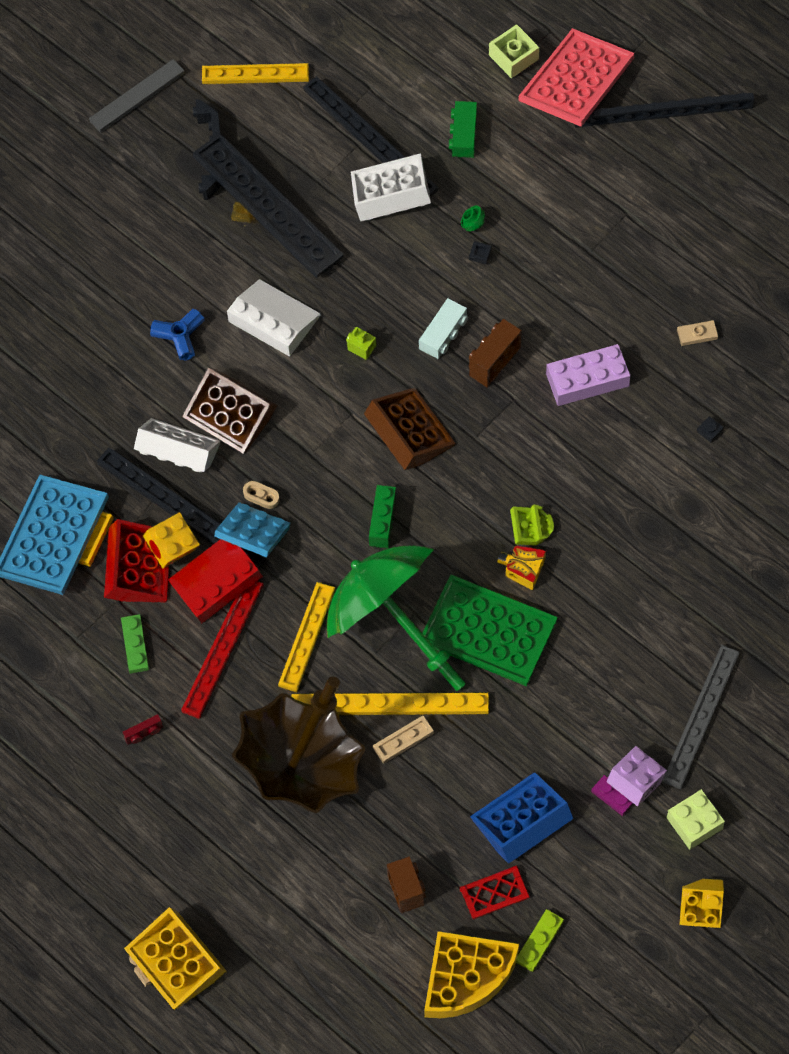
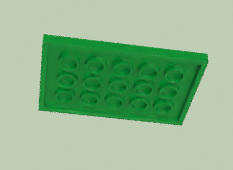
(489, 630)

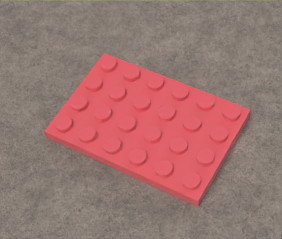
(576, 77)

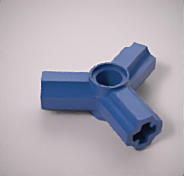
(182, 341)

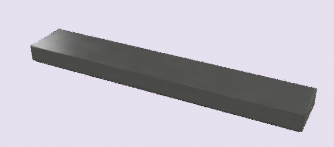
(136, 96)

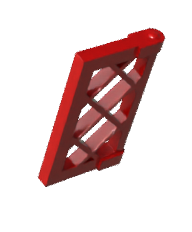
(492, 908)

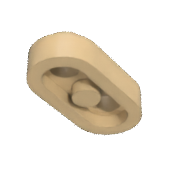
(262, 494)

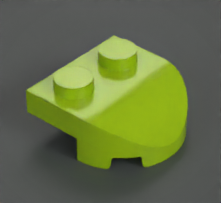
(531, 525)

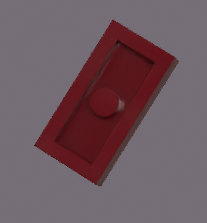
(138, 732)

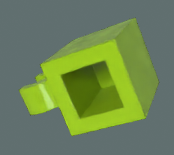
(361, 343)

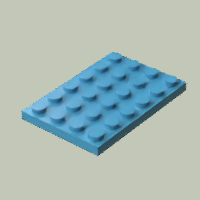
(51, 534)

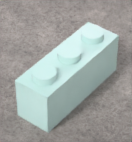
(443, 328)

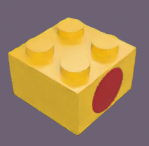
(171, 540)

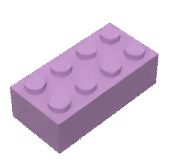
(588, 375)

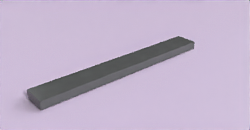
(700, 717)

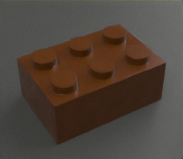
(494, 352)

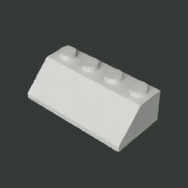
(176, 445)

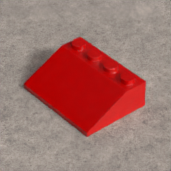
(132, 567)
(215, 578)

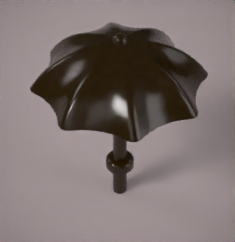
(300, 750)

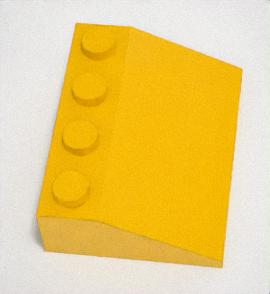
(174, 959)

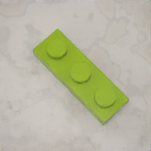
(539, 940)

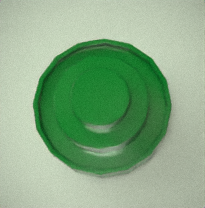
(473, 218)

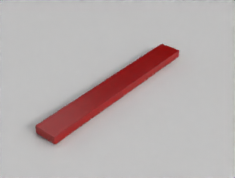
(221, 651)

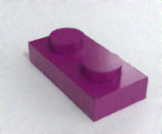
(611, 796)

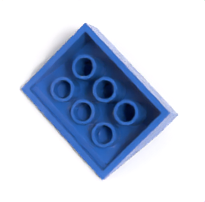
(522, 817)

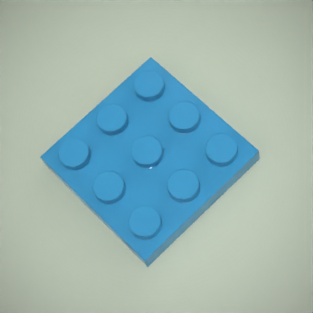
(252, 529)

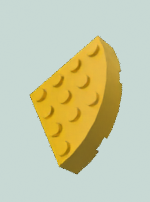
(467, 973)

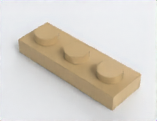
(403, 739)

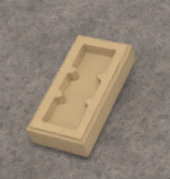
(697, 333)

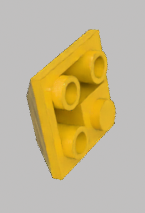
(702, 903)

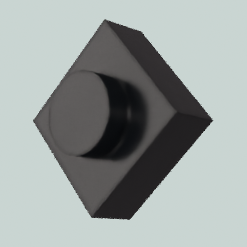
(480, 252)
(710, 429)

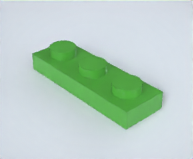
(134, 643)

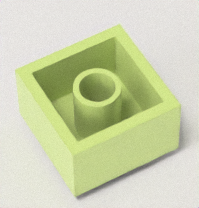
(514, 51)
(695, 819)

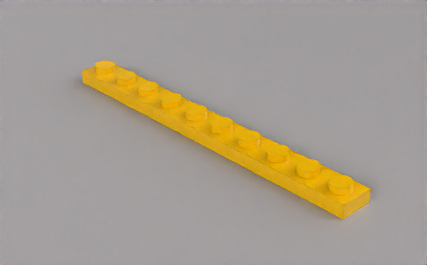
(407, 703)

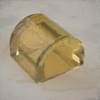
(241, 214)

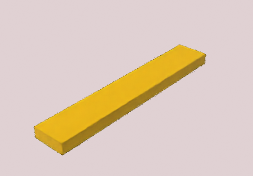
(255, 73)
(306, 637)

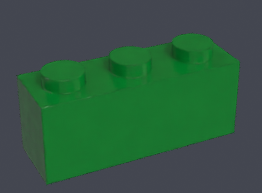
(463, 129)
(382, 516)

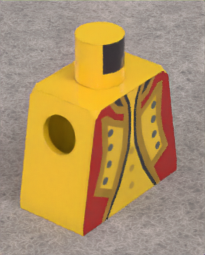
(523, 565)

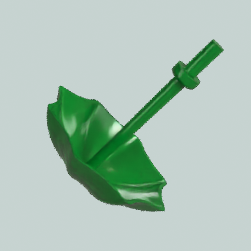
(371, 585)

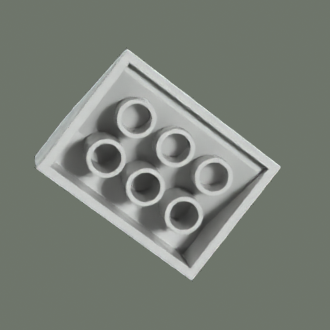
(390, 187)
(272, 316)

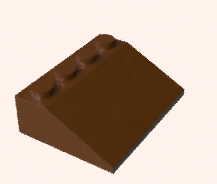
(229, 410)
(408, 428)

